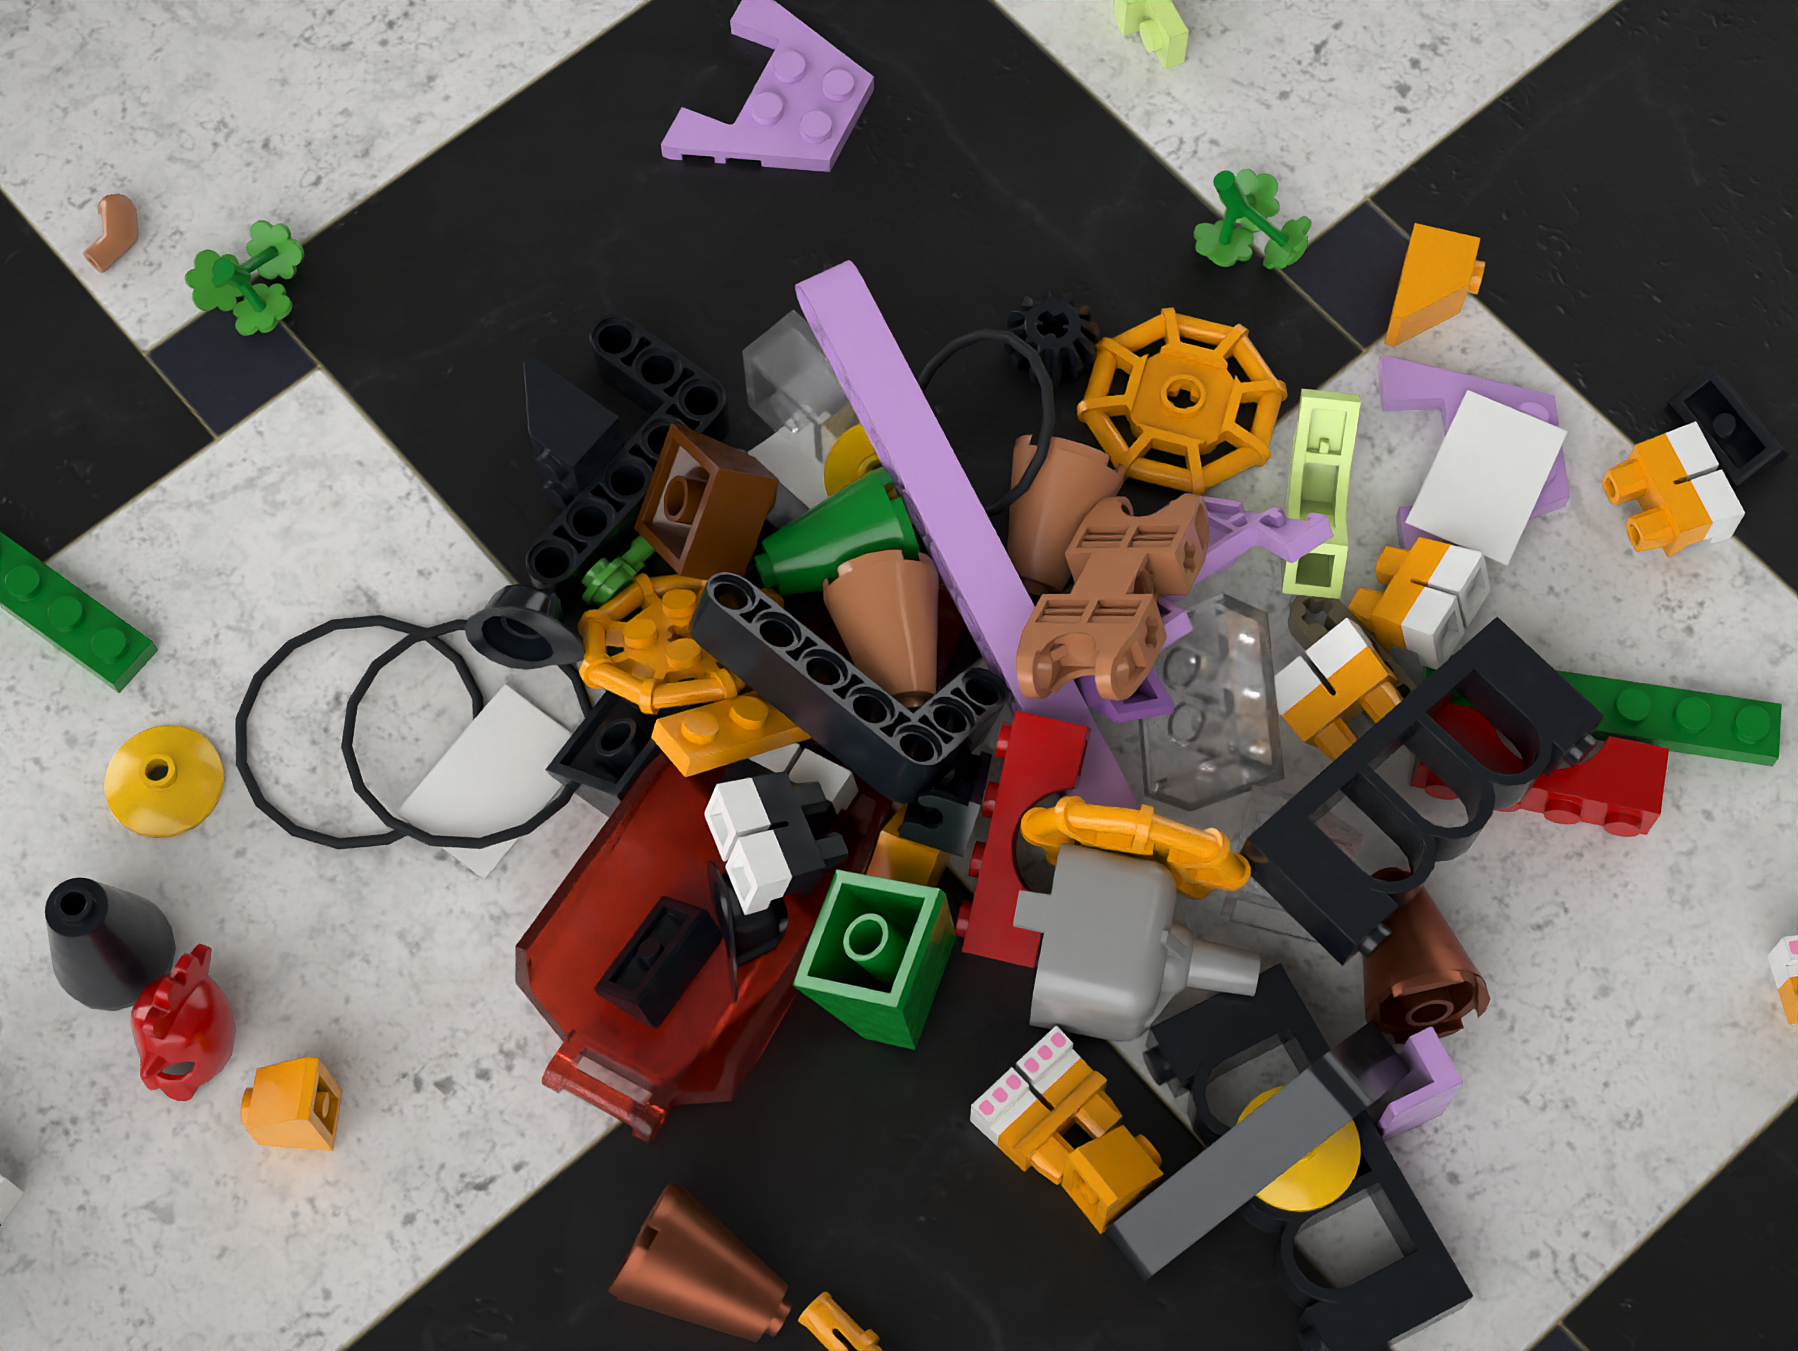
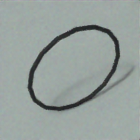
(271, 665)
(379, 809)

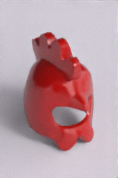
(183, 1021)

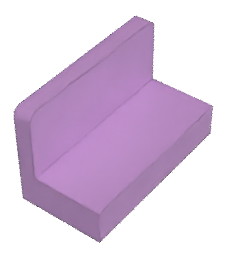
(1425, 1089)

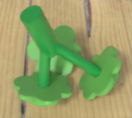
(1249, 202)
(222, 279)

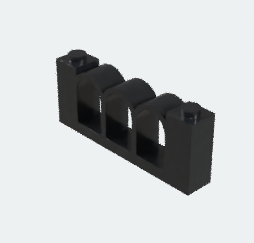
(1328, 890)
(1382, 1307)

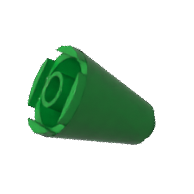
(835, 531)

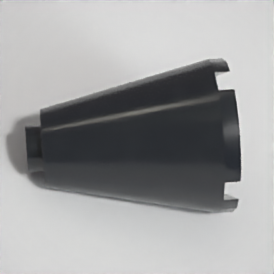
(106, 943)

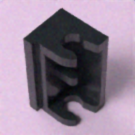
(949, 810)

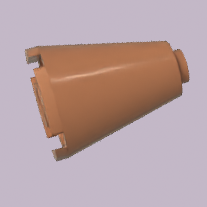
(1054, 508)
(889, 621)

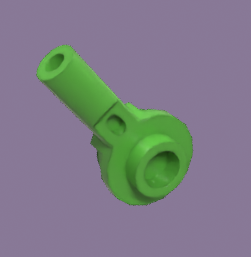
(609, 579)

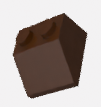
(705, 505)

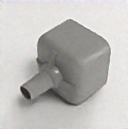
(1119, 946)

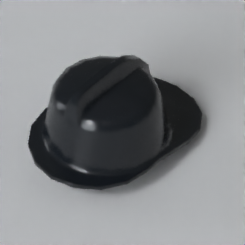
(524, 629)
(744, 935)

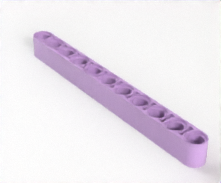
(943, 505)

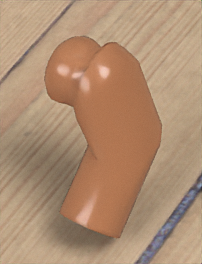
(119, 231)

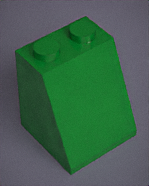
(878, 955)

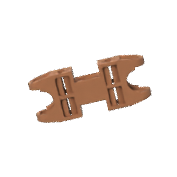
(1112, 614)

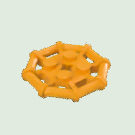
(1175, 429)
(655, 646)
(1195, 857)

